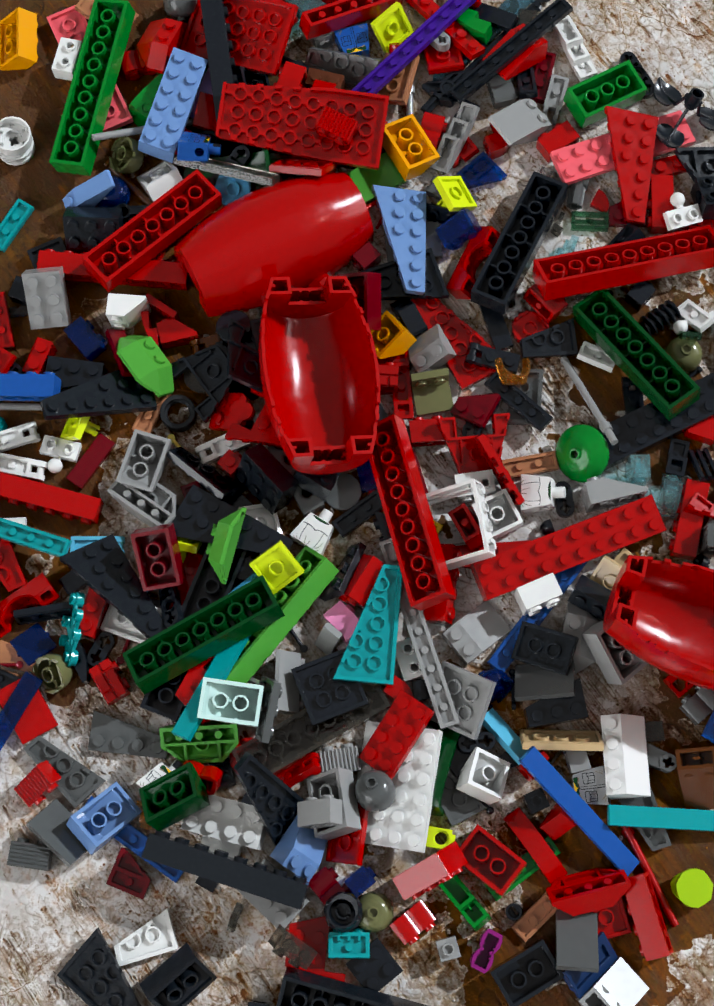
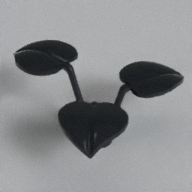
(668, 95)

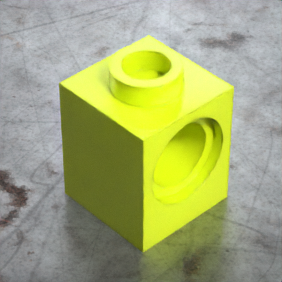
(432, 831)

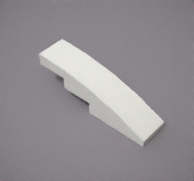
(574, 49)

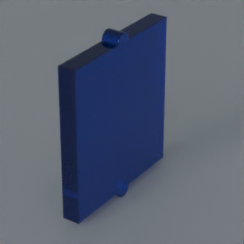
(33, 644)

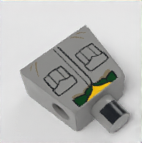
(591, 786)

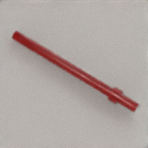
(628, 832)

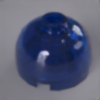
(118, 195)
(502, 684)

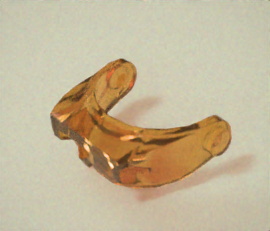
(511, 379)

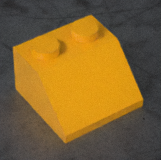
(392, 338)

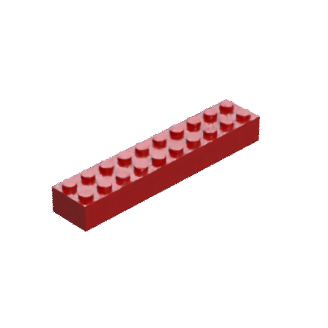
(624, 263)
(409, 516)
(568, 547)

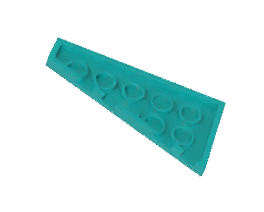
(374, 641)

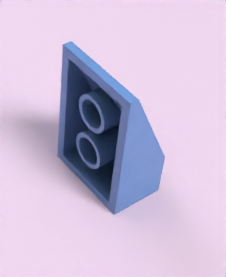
(103, 818)
(300, 851)

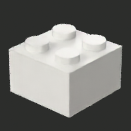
(501, 513)
(538, 594)

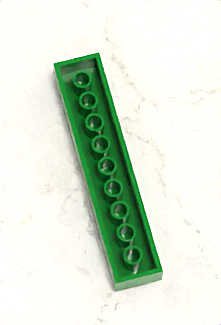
(92, 86)

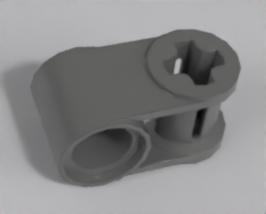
(656, 756)

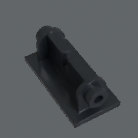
(438, 213)

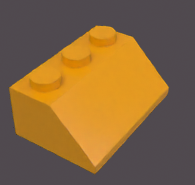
(18, 40)
(409, 147)

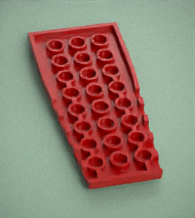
(286, 119)

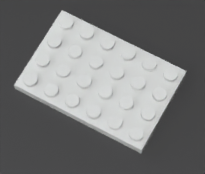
(408, 818)

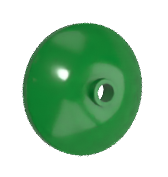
(591, 450)

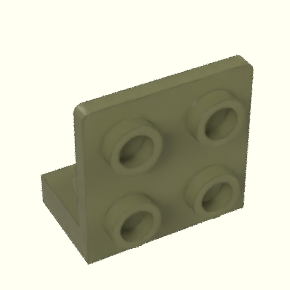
(431, 391)

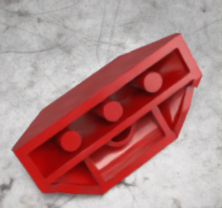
(159, 41)
(588, 890)

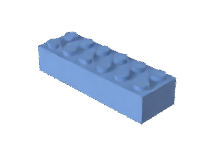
(172, 105)

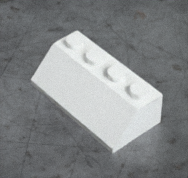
(625, 756)

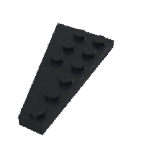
(392, 287)
(99, 397)
(202, 510)
(113, 579)
(269, 795)
(97, 975)

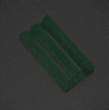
(589, 224)
(691, 335)

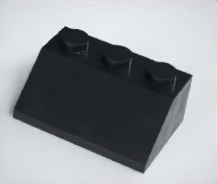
(178, 979)

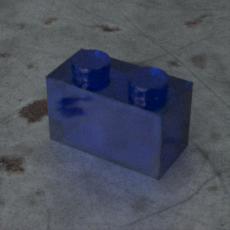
(458, 229)
(85, 339)
(361, 880)

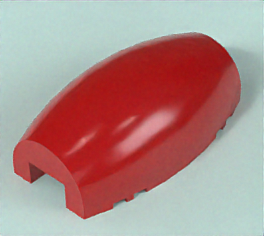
(277, 231)
(319, 375)
(665, 616)

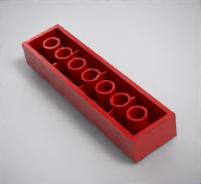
(152, 230)

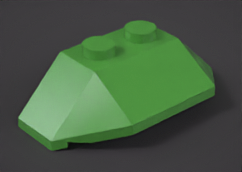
(146, 363)
(224, 543)
(209, 744)

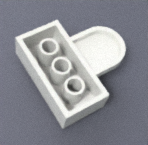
(227, 826)

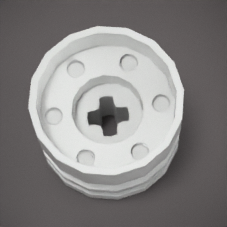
(15, 141)

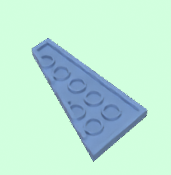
(405, 227)

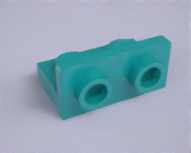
(349, 944)

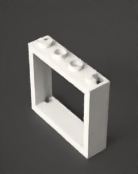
(482, 509)

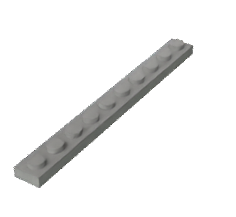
(424, 650)

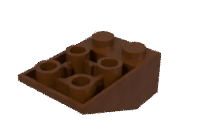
(696, 776)

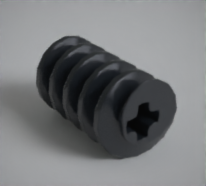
(659, 316)

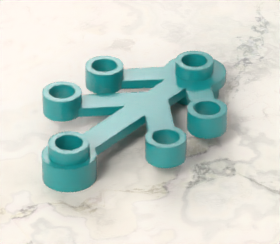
(74, 634)

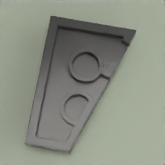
(533, 389)

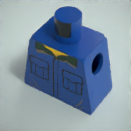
(353, 40)
(196, 147)

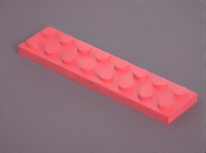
(73, 25)
(595, 156)

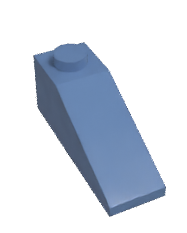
(90, 192)

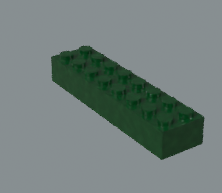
(636, 353)
(202, 634)

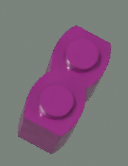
(483, 955)

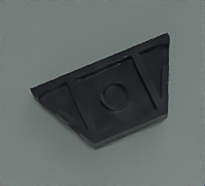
(696, 160)

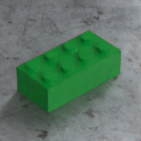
(614, 88)

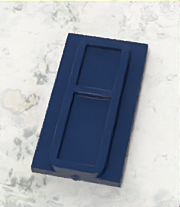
(581, 982)

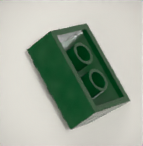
(173, 797)

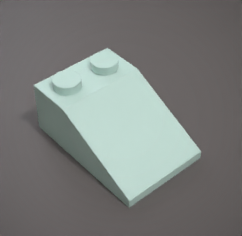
(230, 702)

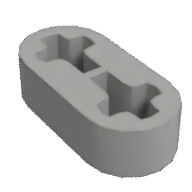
(442, 47)

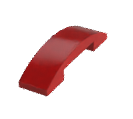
(403, 398)
(535, 845)

